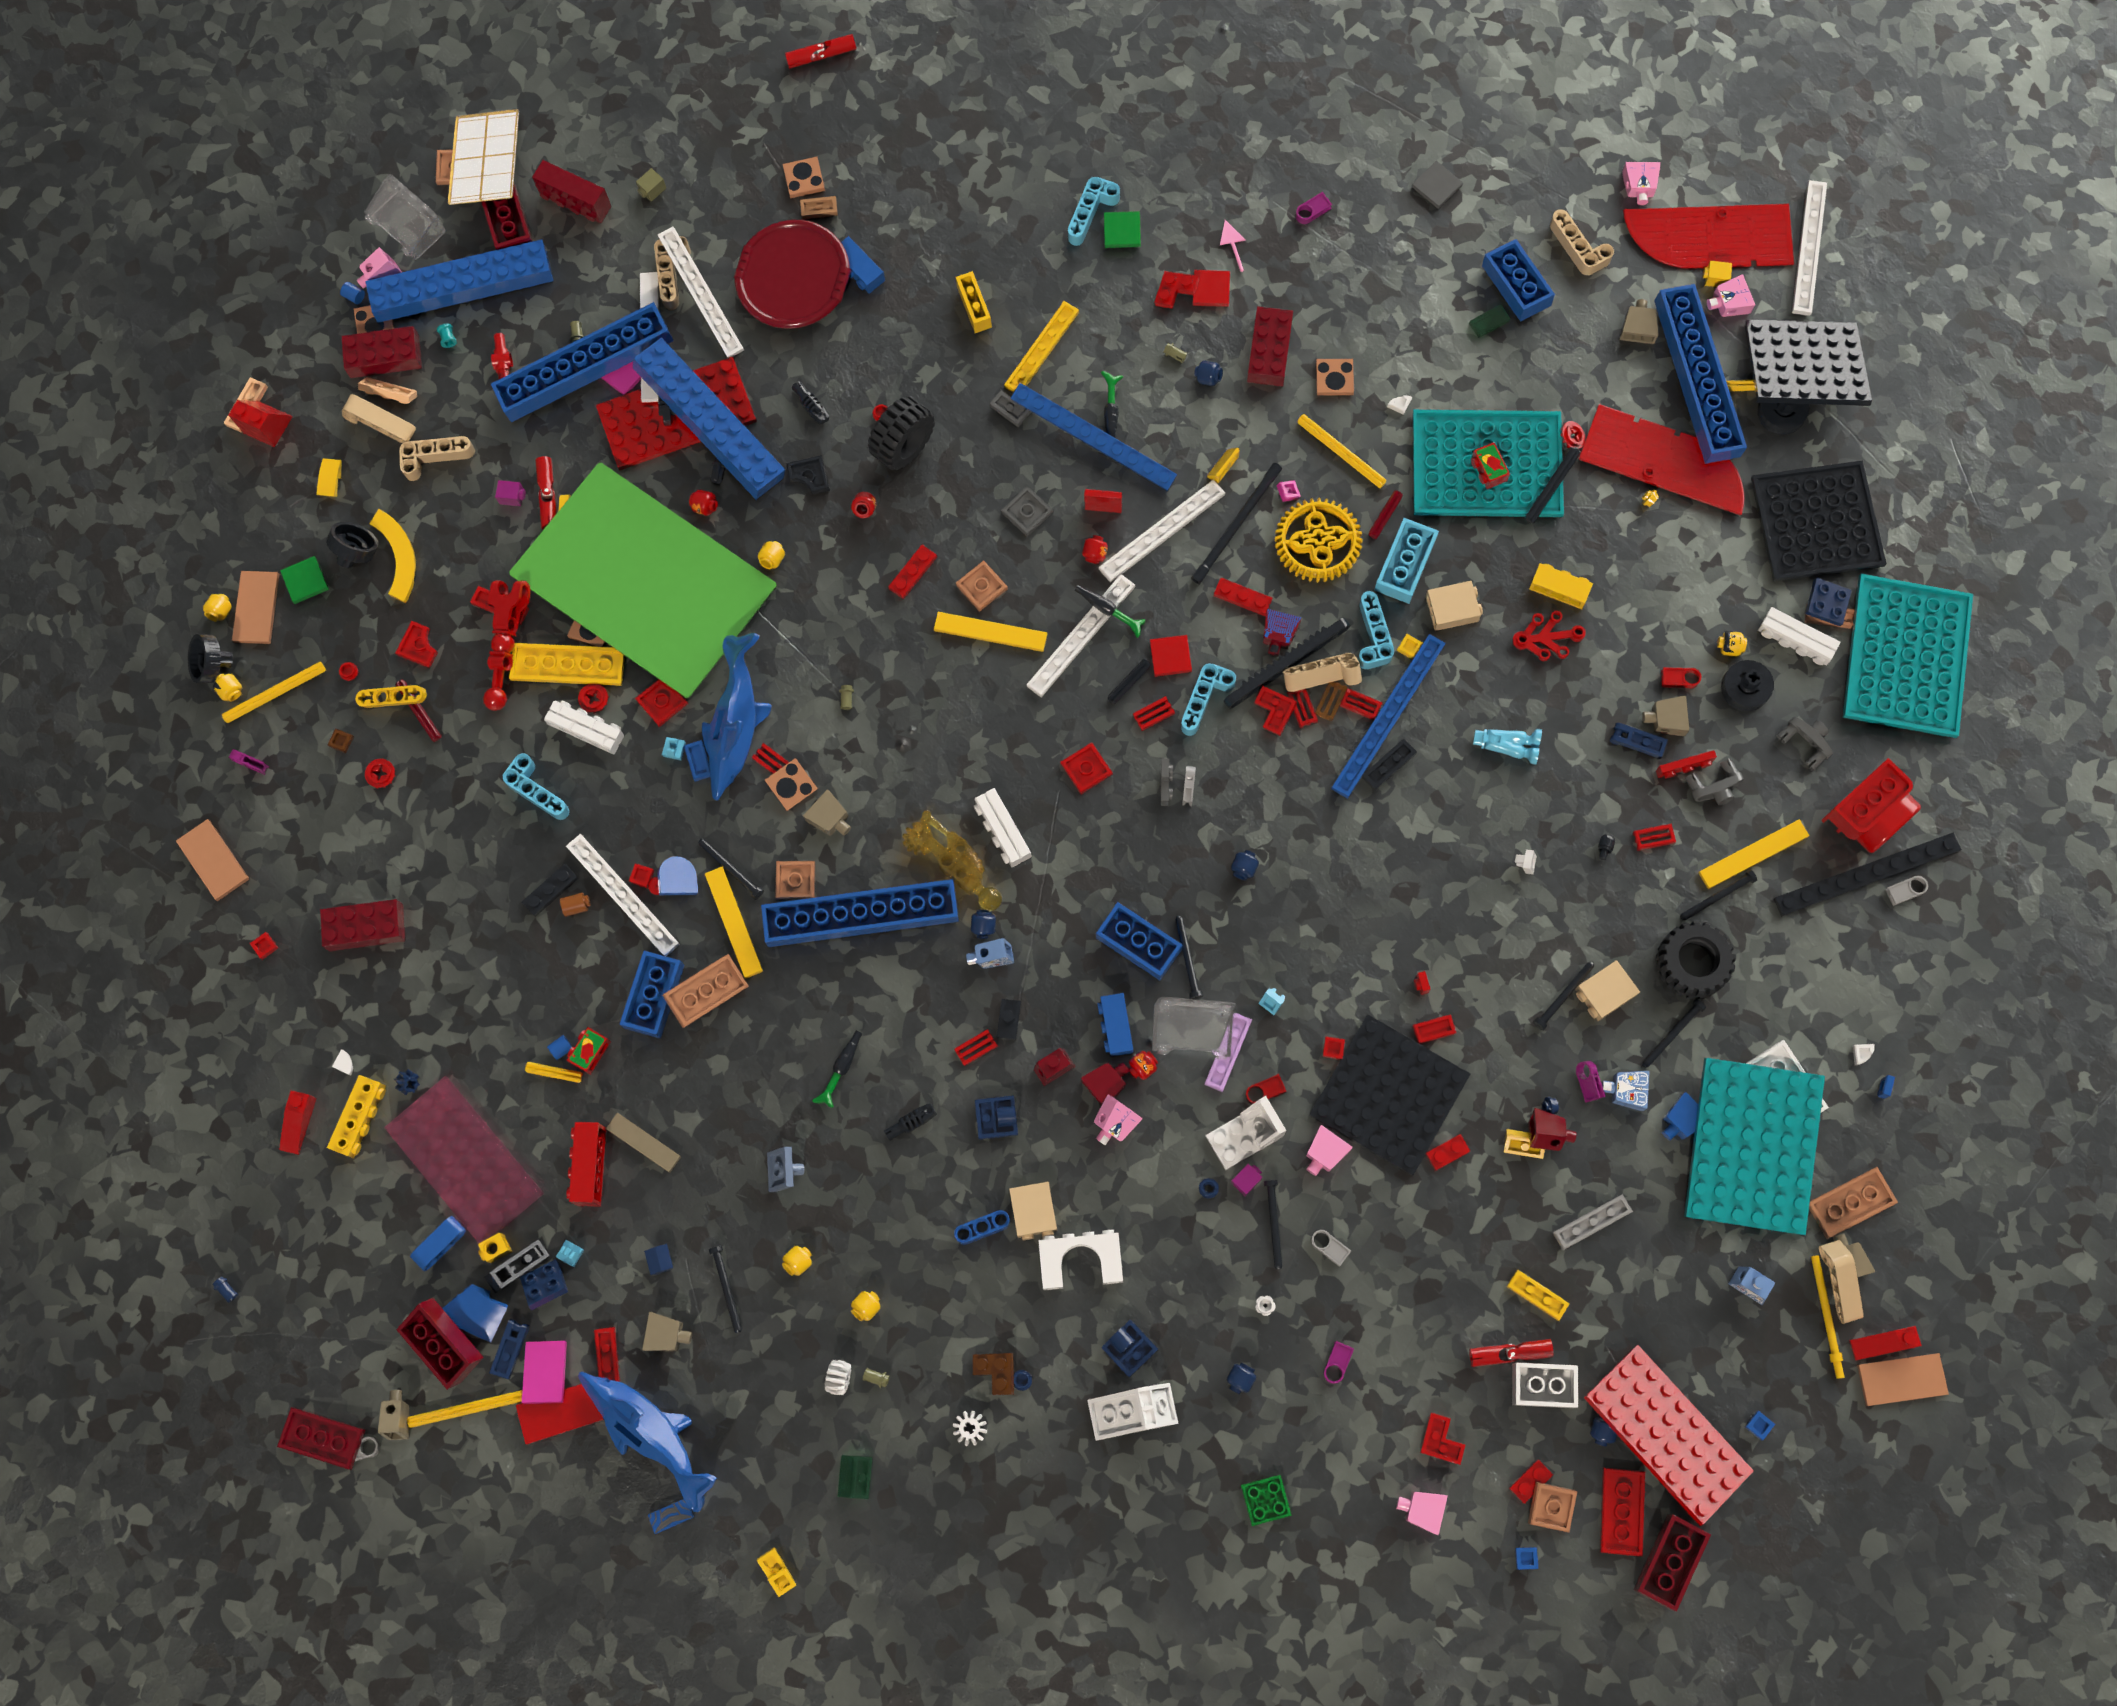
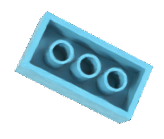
(1406, 560)

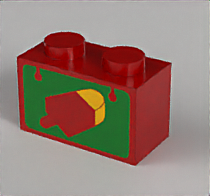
(1490, 466)
(588, 1050)

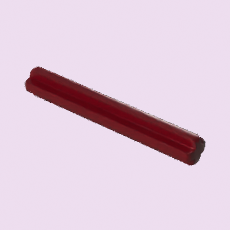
(422, 716)

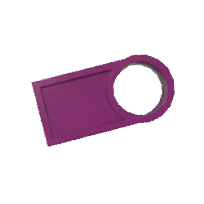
(1316, 206)
(248, 761)
(1590, 1086)
(1339, 1357)

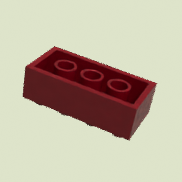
(571, 192)
(507, 221)
(1270, 346)
(381, 352)
(362, 925)
(439, 1343)
(1672, 1562)

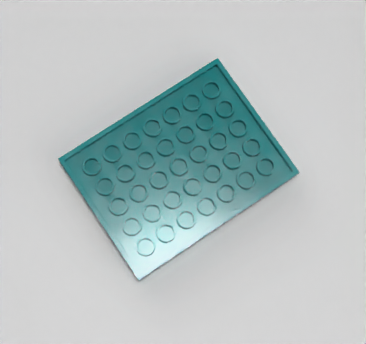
(1449, 483)
(1908, 655)
(1754, 1146)

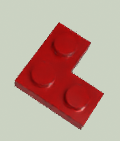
(1172, 284)
(1279, 707)
(1435, 1441)

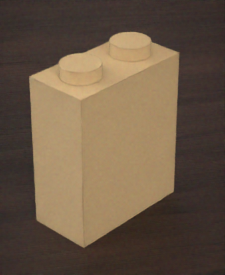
(1453, 605)
(1607, 991)
(1033, 1210)

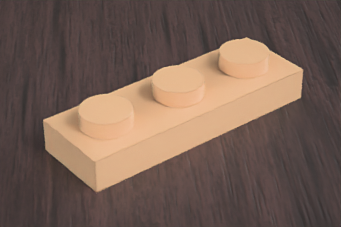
(387, 390)
(252, 391)

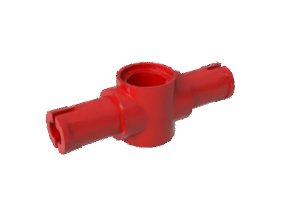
(501, 358)

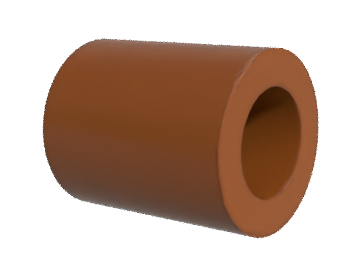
(574, 904)

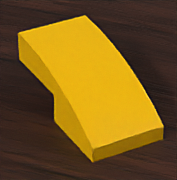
(328, 477)
(776, 1571)

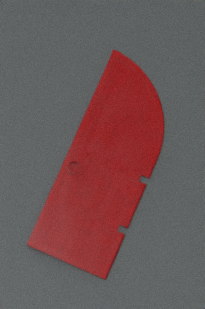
(1714, 233)
(1661, 459)

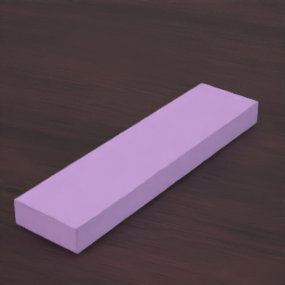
(1222, 1068)

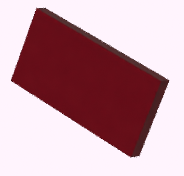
(321, 1438)

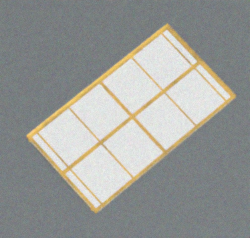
(483, 157)

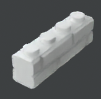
(1798, 636)
(584, 727)
(1002, 827)

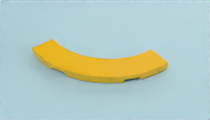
(403, 553)

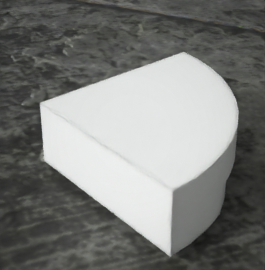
(1400, 404)
(1862, 1053)
(343, 1063)

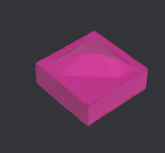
(1288, 491)

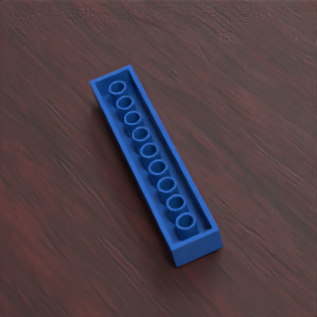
(459, 281)
(580, 362)
(1700, 373)
(708, 418)
(860, 913)

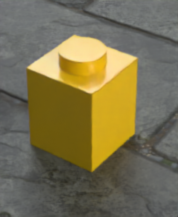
(1717, 273)

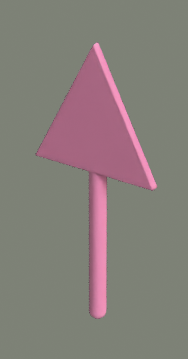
(1231, 236)

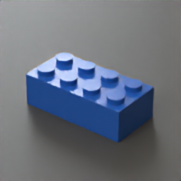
(1518, 280)
(1138, 941)
(646, 1008)

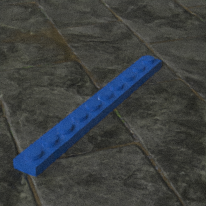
(1093, 436)
(1388, 716)

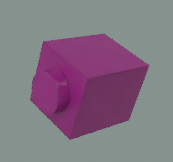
(510, 493)
(1247, 1179)

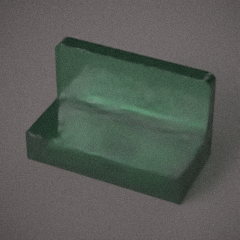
(854, 1477)

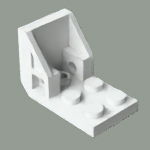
(1246, 1134)
(1132, 1411)

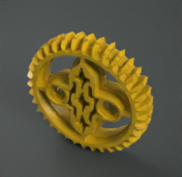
(1326, 535)

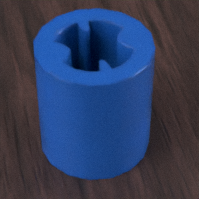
(352, 293)
(559, 1047)

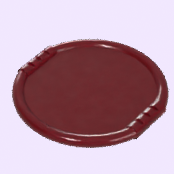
(792, 274)

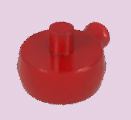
(653, 886)

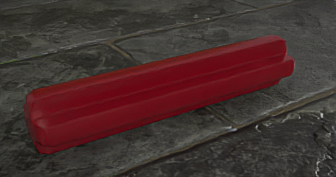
(1385, 514)

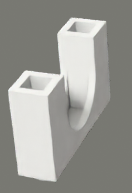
(1053, 1251)

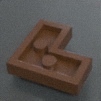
(1001, 1369)

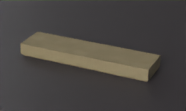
(643, 1142)

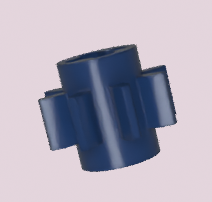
(406, 1082)

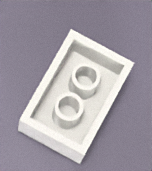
(1545, 1385)

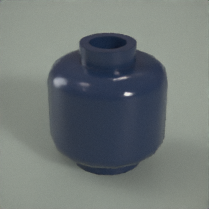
(1208, 373)
(1244, 865)
(983, 923)
(1241, 1378)
(1602, 1432)

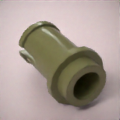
(576, 331)
(1176, 353)
(846, 697)
(876, 1378)

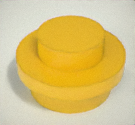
(1650, 498)

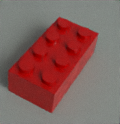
(587, 1164)

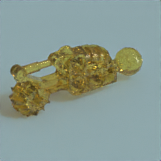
(964, 861)

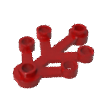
(1546, 637)

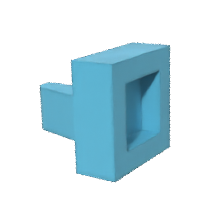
(673, 748)
(1272, 1001)
(569, 1253)

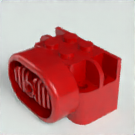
(1876, 807)

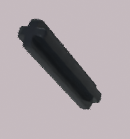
(1129, 681)

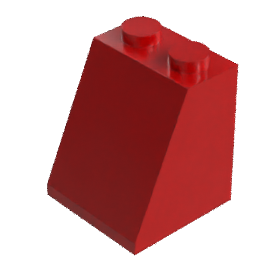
(260, 420)

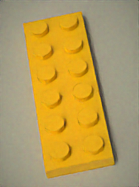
(567, 664)

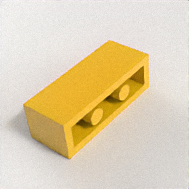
(973, 302)
(1561, 585)

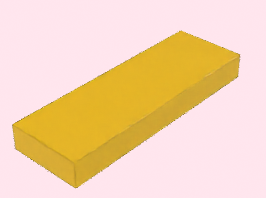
(1538, 1295)

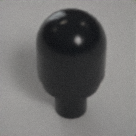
(1606, 845)

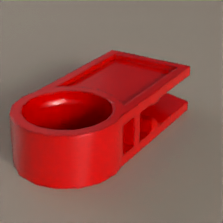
(1675, 677)
(1270, 1087)

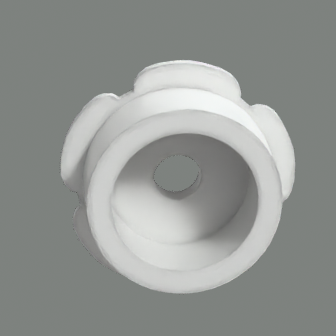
(1265, 1300)

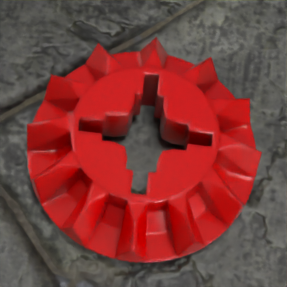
(1573, 428)
(592, 690)
(376, 766)

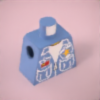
(998, 952)
(1629, 1089)
(1752, 1283)

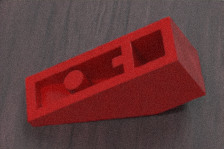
(296, 1121)
(1885, 1343)

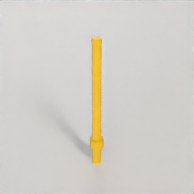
(1835, 1356)

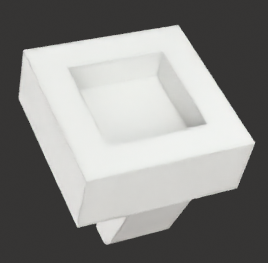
(1527, 861)

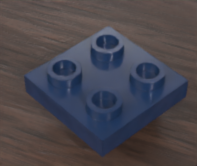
(1828, 602)
(996, 1117)
(543, 1284)
(1129, 1348)

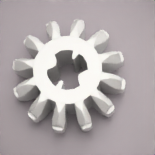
(838, 1377)
(967, 1435)

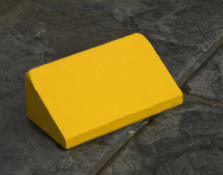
(1224, 464)
(1518, 1143)

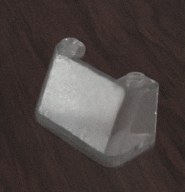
(404, 217)
(1193, 1026)

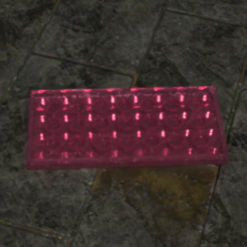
(464, 1160)

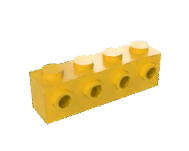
(356, 1116)

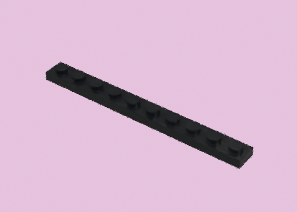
(1867, 874)

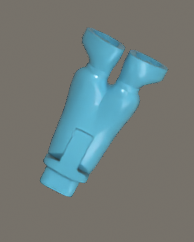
(1510, 743)

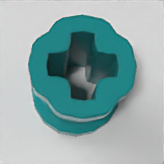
(446, 334)

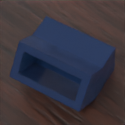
(658, 1259)

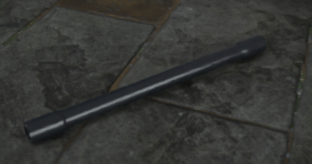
(1204, 568)

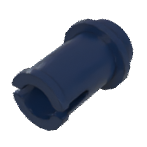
(225, 1289)

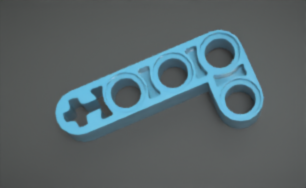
(1088, 211)
(1375, 628)
(1202, 700)
(537, 791)

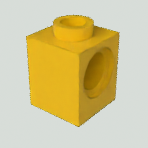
(503, 1248)

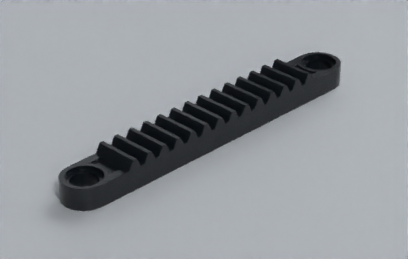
(1290, 659)

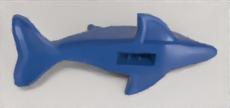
(735, 718)
(649, 1431)

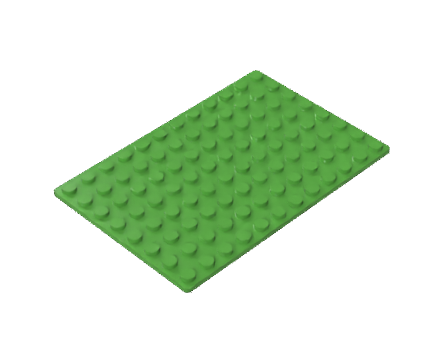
(643, 579)

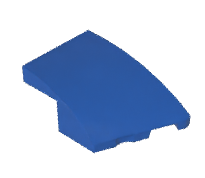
(476, 1312)

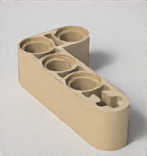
(1563, 224)
(667, 274)
(360, 410)
(459, 449)
(1323, 671)
(1843, 1280)

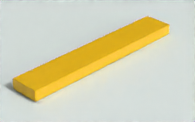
(1042, 346)
(990, 631)
(1753, 854)
(733, 922)

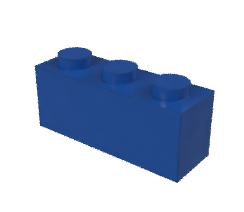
(863, 269)
(1115, 1025)

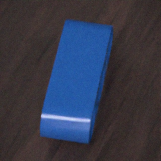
(989, 1219)
(438, 1243)

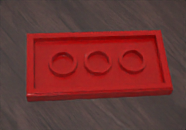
(551, 1419)
(1622, 1512)

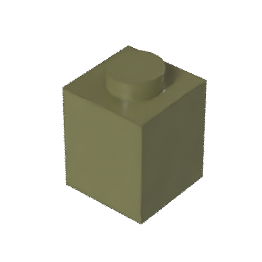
(650, 185)

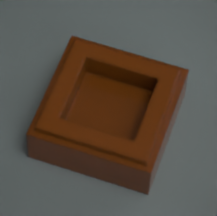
(340, 740)

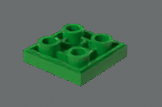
(1122, 229)
(304, 580)
(1266, 1500)

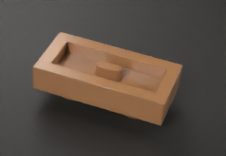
(818, 207)

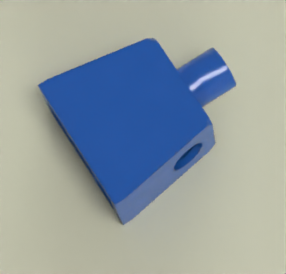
(1681, 1118)

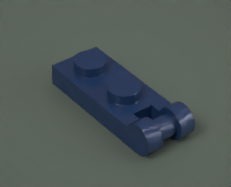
(1639, 740)
(509, 1349)

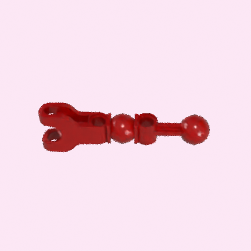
(505, 625)

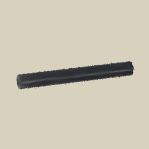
(1552, 485)

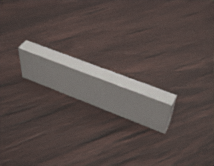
(1592, 1222)

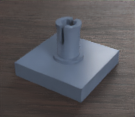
(781, 1169)

